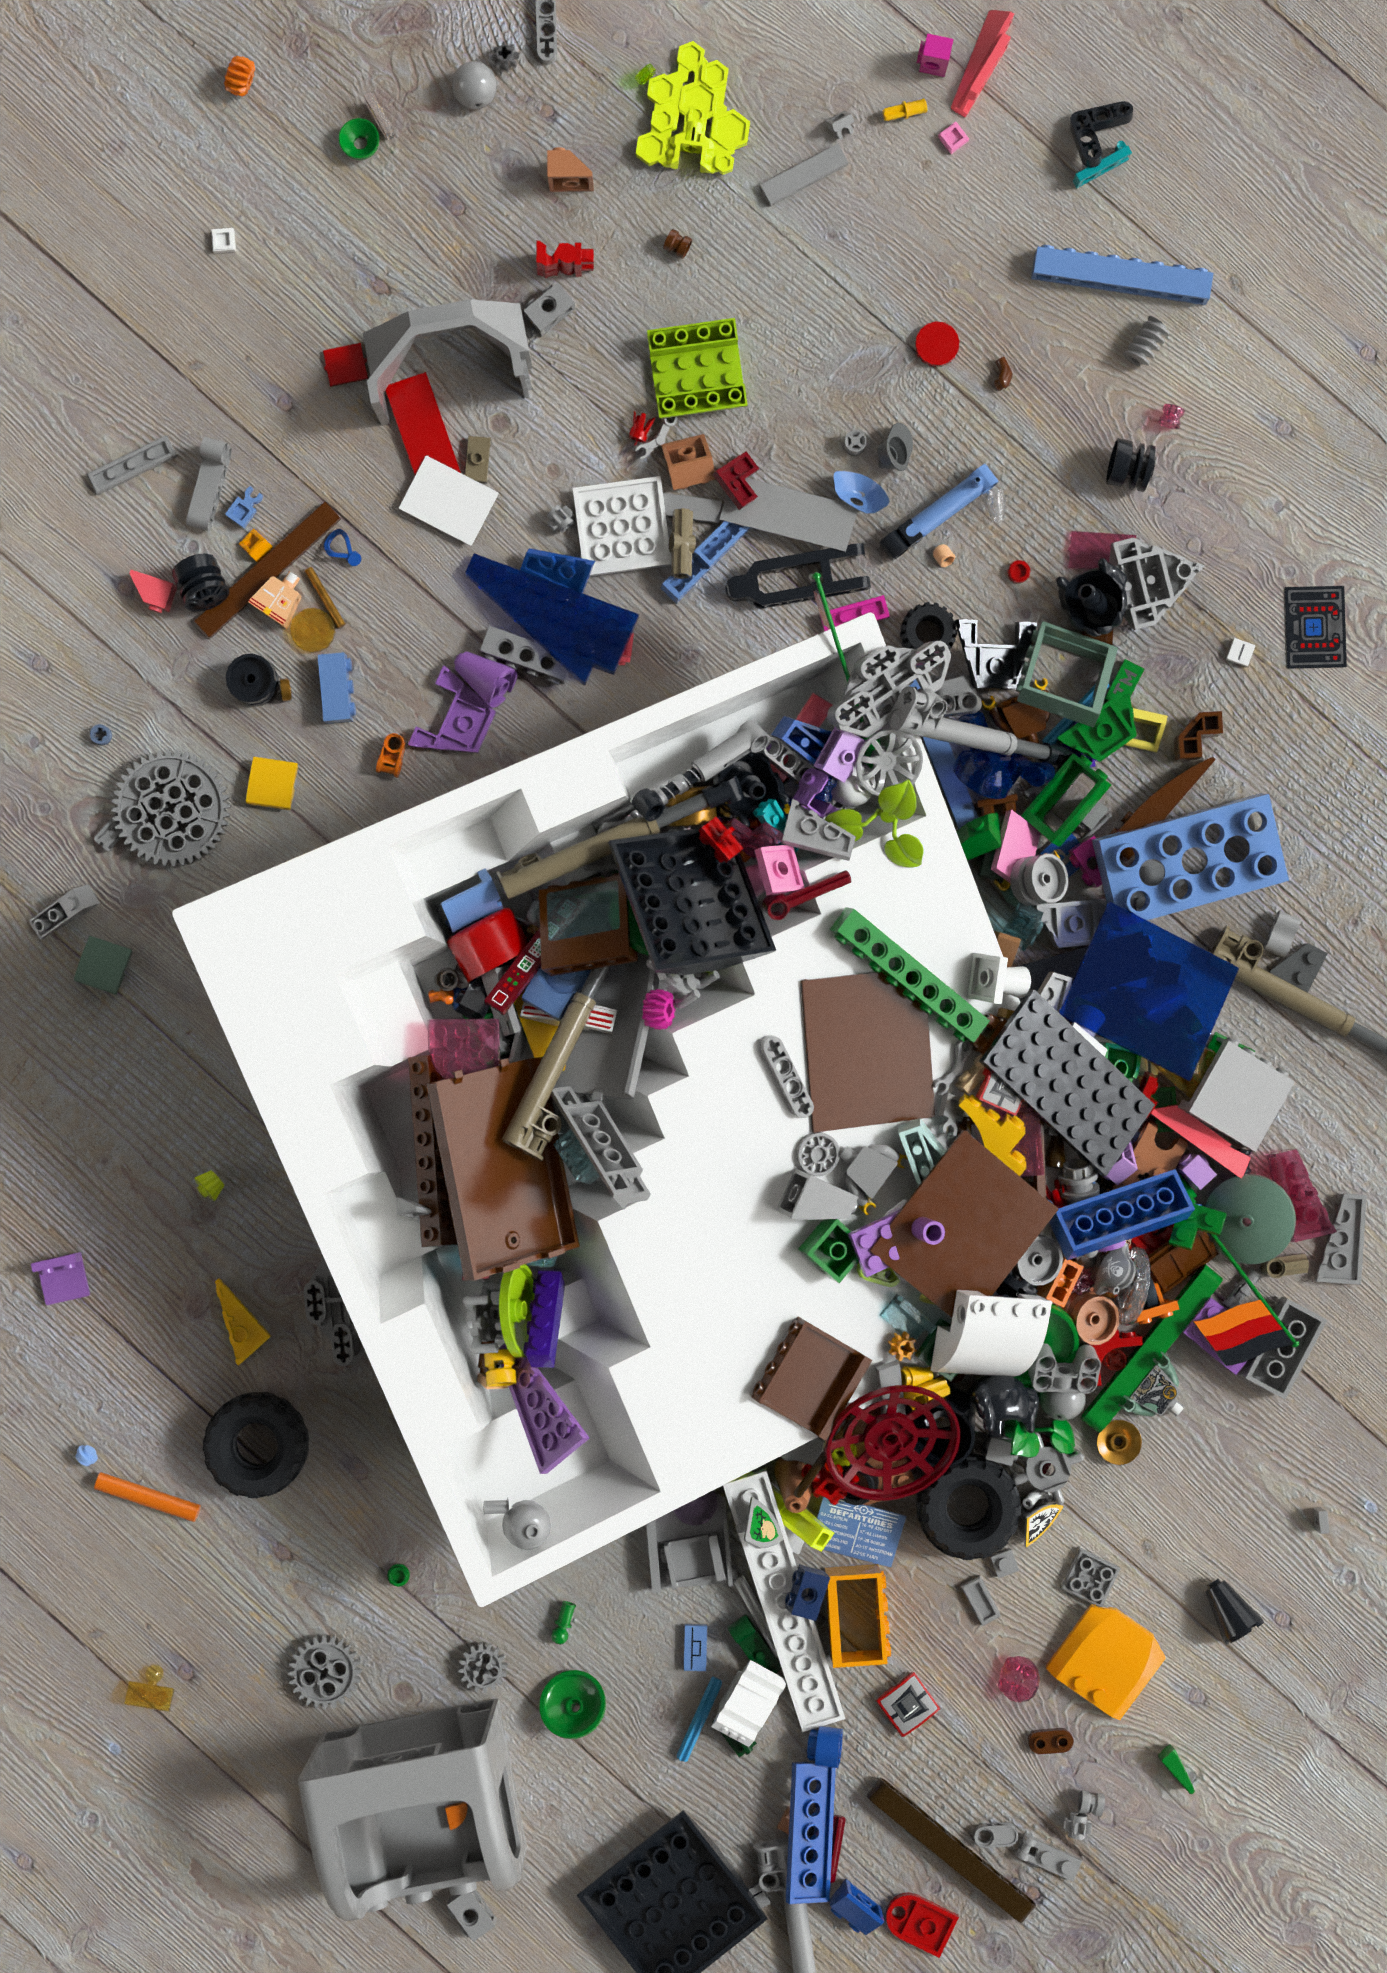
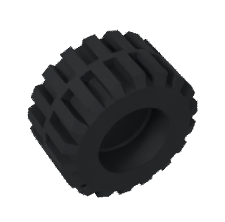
(927, 612)

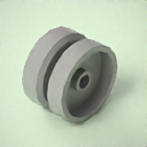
(1039, 879)
(1040, 1262)

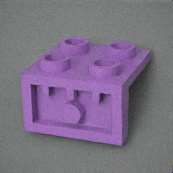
(62, 1278)

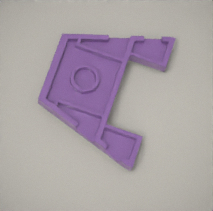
(464, 723)

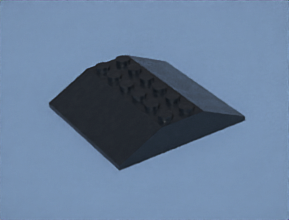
(689, 904)
(673, 1901)

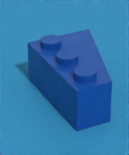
(802, 738)

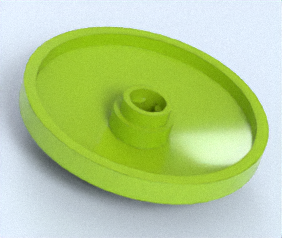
(514, 1308)

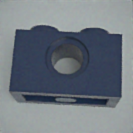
(810, 1604)

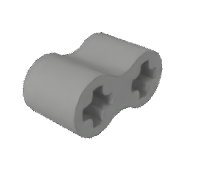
(1281, 934)

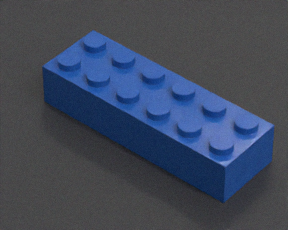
(1121, 1214)

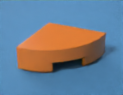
(456, 1814)

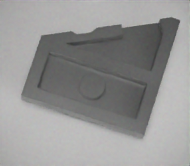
(1301, 966)

